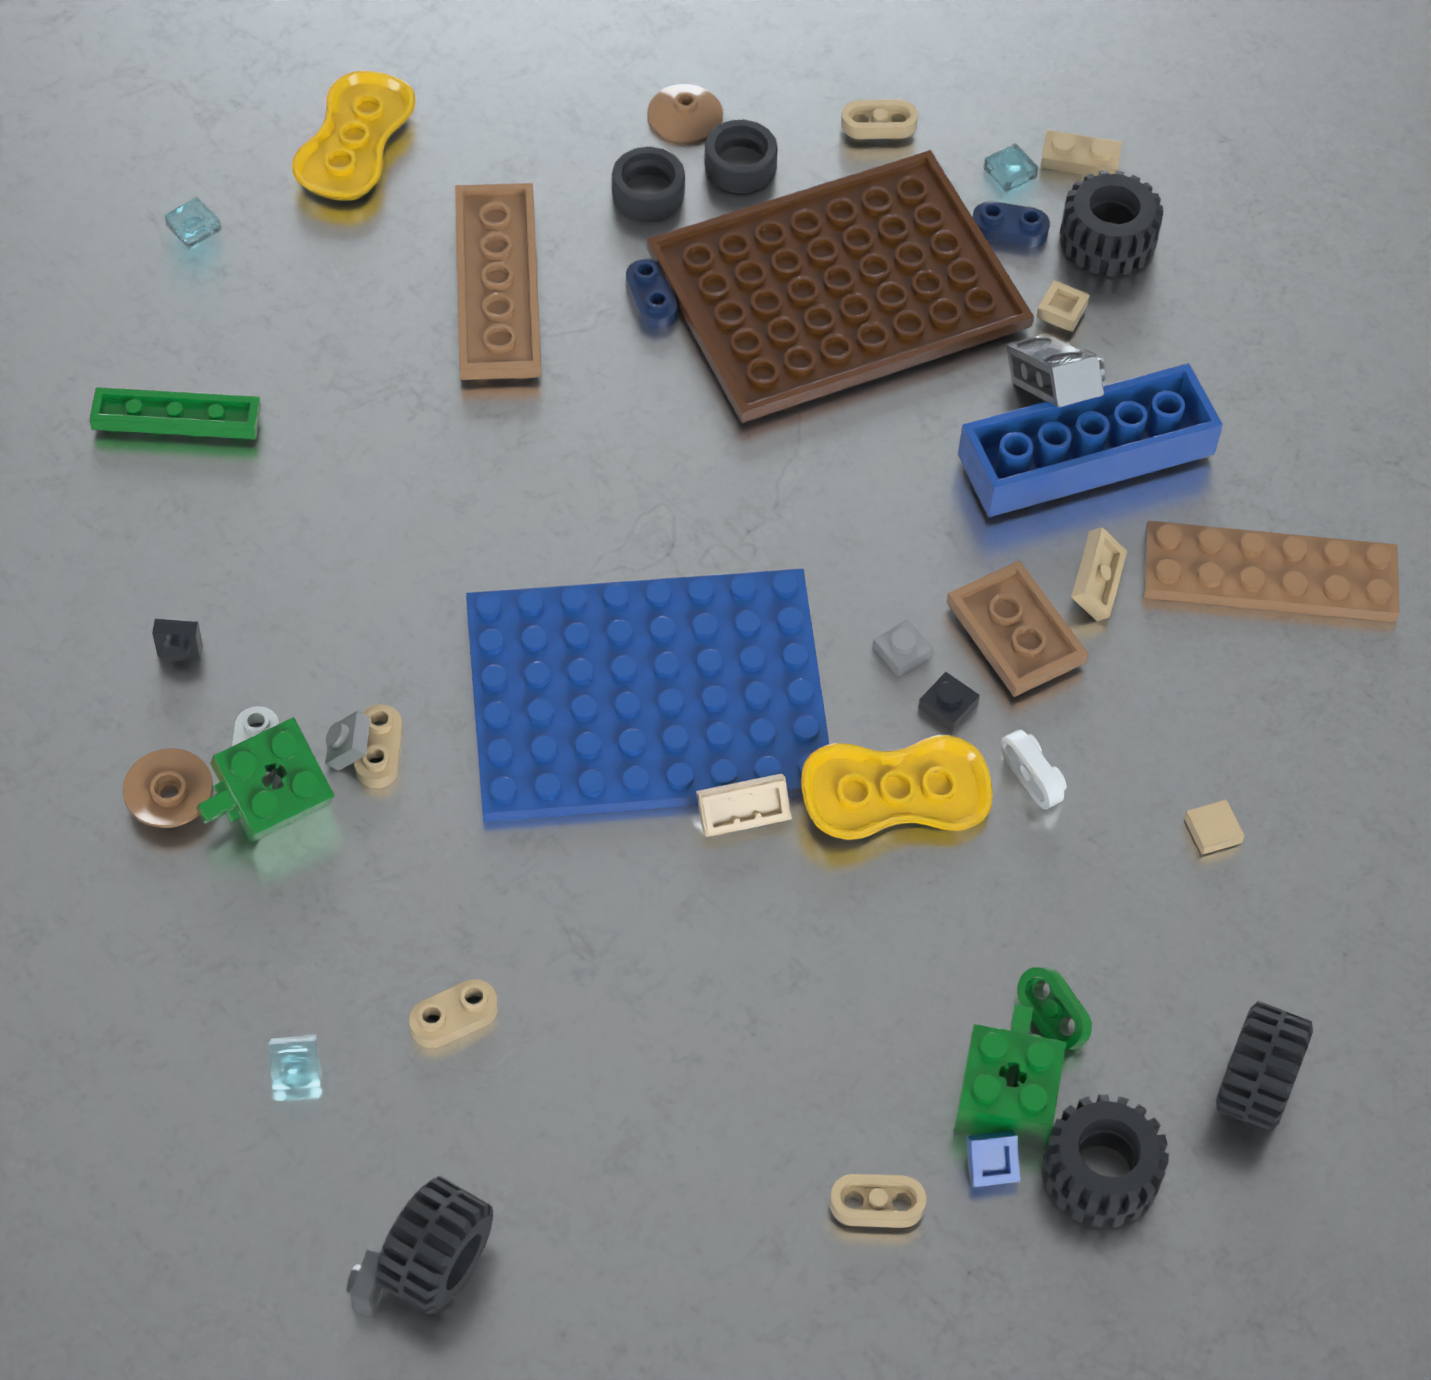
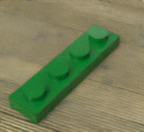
(175, 413)

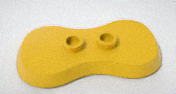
(348, 148)
(864, 790)

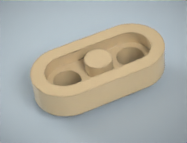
(879, 119)
(383, 743)
(455, 1013)
(877, 1200)

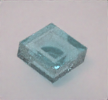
(1010, 167)
(193, 222)
(294, 1062)

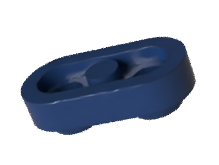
(1012, 223)
(647, 288)

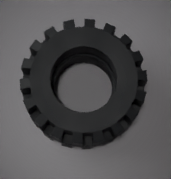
(1113, 200)
(1264, 1066)
(1117, 1128)
(434, 1245)

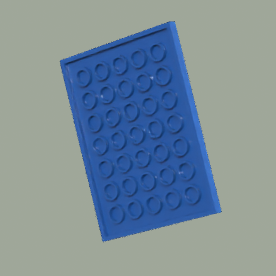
(641, 691)

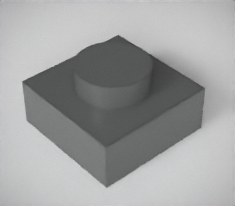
(363, 1286)

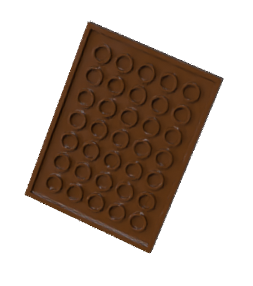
(838, 285)

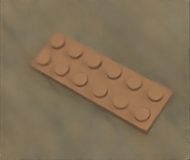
(497, 281)
(1271, 571)

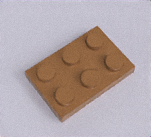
(1017, 628)

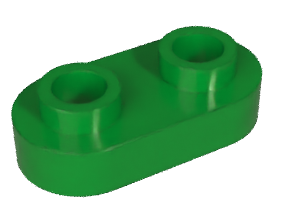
(1054, 1012)

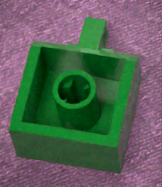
(259, 807)
(1016, 1060)

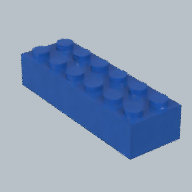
(1090, 443)

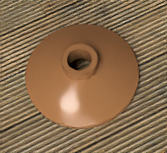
(684, 113)
(164, 773)

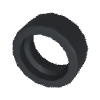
(740, 134)
(648, 161)

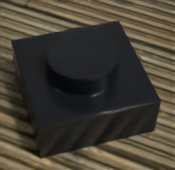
(177, 639)
(949, 701)

